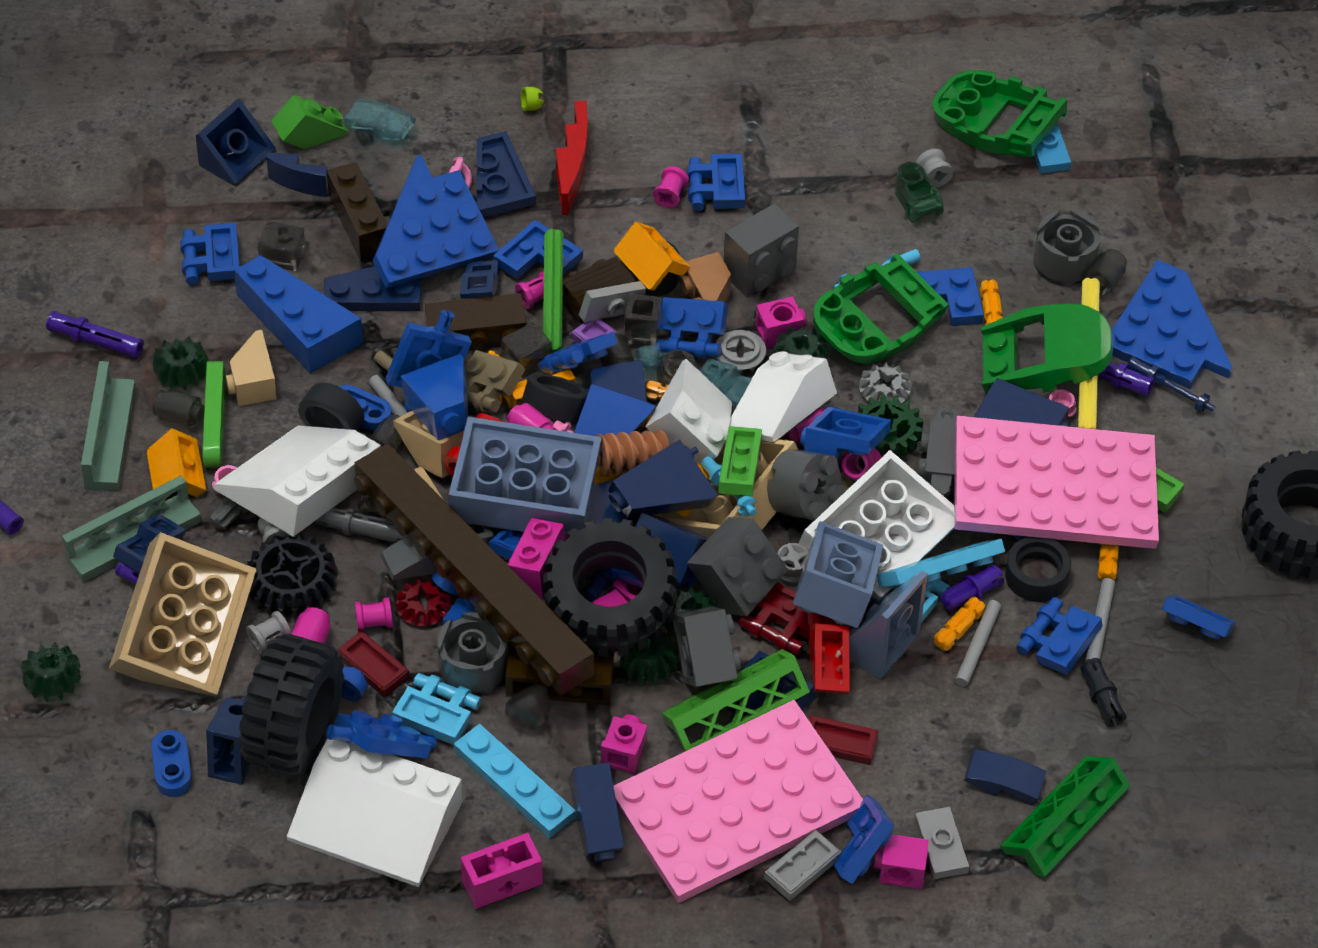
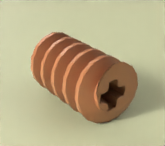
(629, 449)

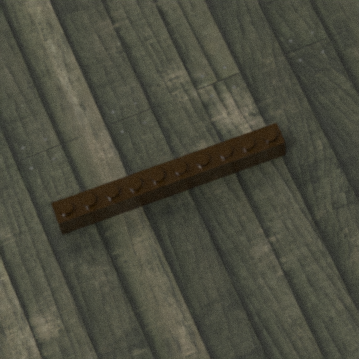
(474, 570)

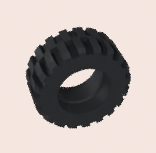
(1272, 532)
(617, 547)
(291, 704)

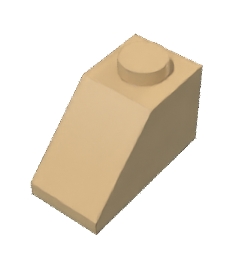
(252, 373)
(423, 445)

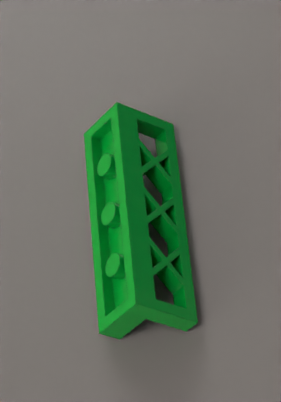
(1068, 814)

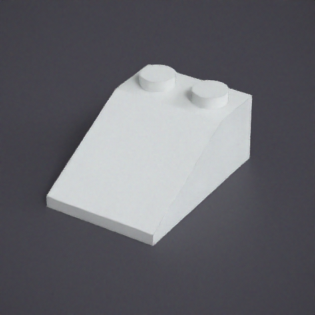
(784, 394)
(693, 413)

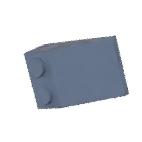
(838, 575)
(889, 628)

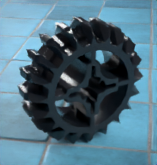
(292, 575)

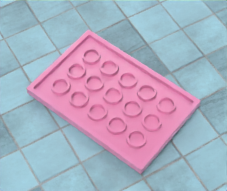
(1055, 482)
(736, 800)

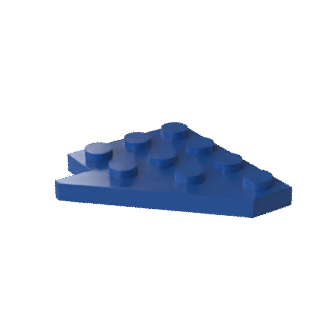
(432, 228)
(1169, 328)

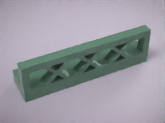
(107, 430)
(97, 551)

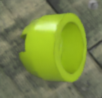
(530, 98)

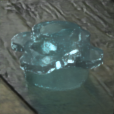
(649, 354)

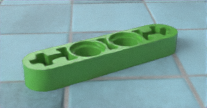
(214, 414)

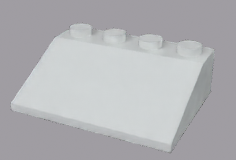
(298, 476)
(891, 508)
(376, 810)

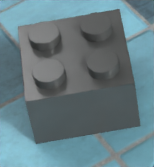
(761, 249)
(737, 565)
(706, 646)

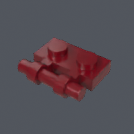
(778, 607)

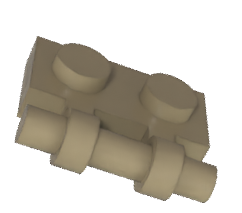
(495, 376)

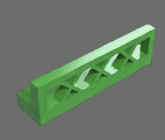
(727, 692)

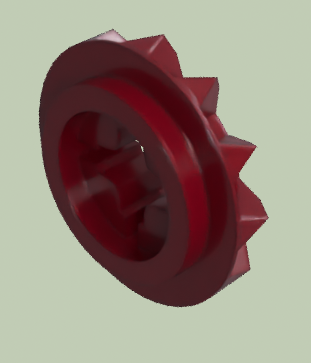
(410, 608)

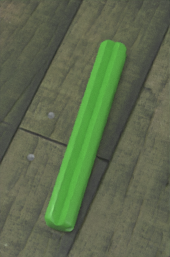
(553, 287)

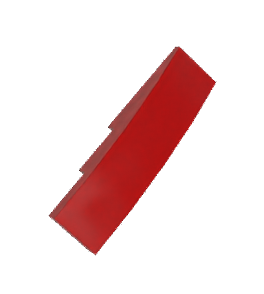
(572, 157)
(829, 654)

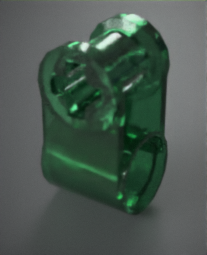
(917, 192)

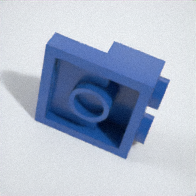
(843, 429)

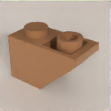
(707, 279)

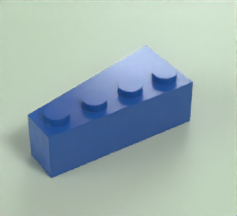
(297, 314)

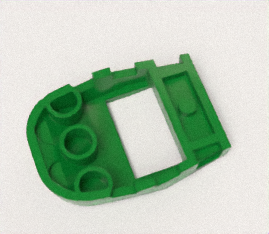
(974, 101)
(854, 332)
(1075, 343)

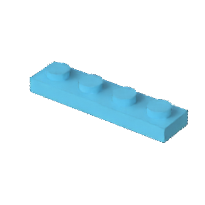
(952, 562)
(514, 781)

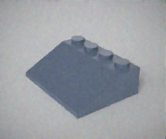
(523, 473)

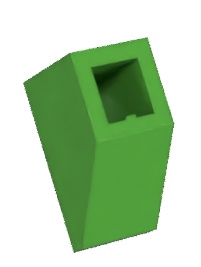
(307, 123)

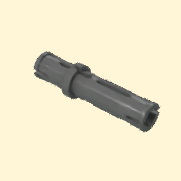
(352, 522)

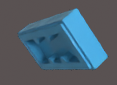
(1052, 153)

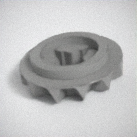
(752, 346)
(870, 383)

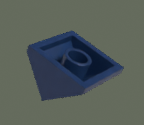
(232, 144)
(678, 539)

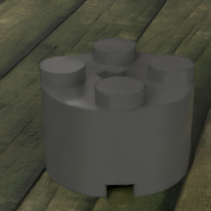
(1066, 246)
(804, 484)
(471, 654)

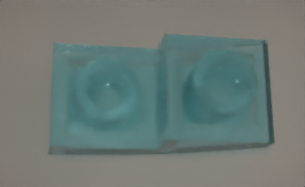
(384, 120)
(726, 379)

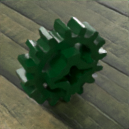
(905, 425)

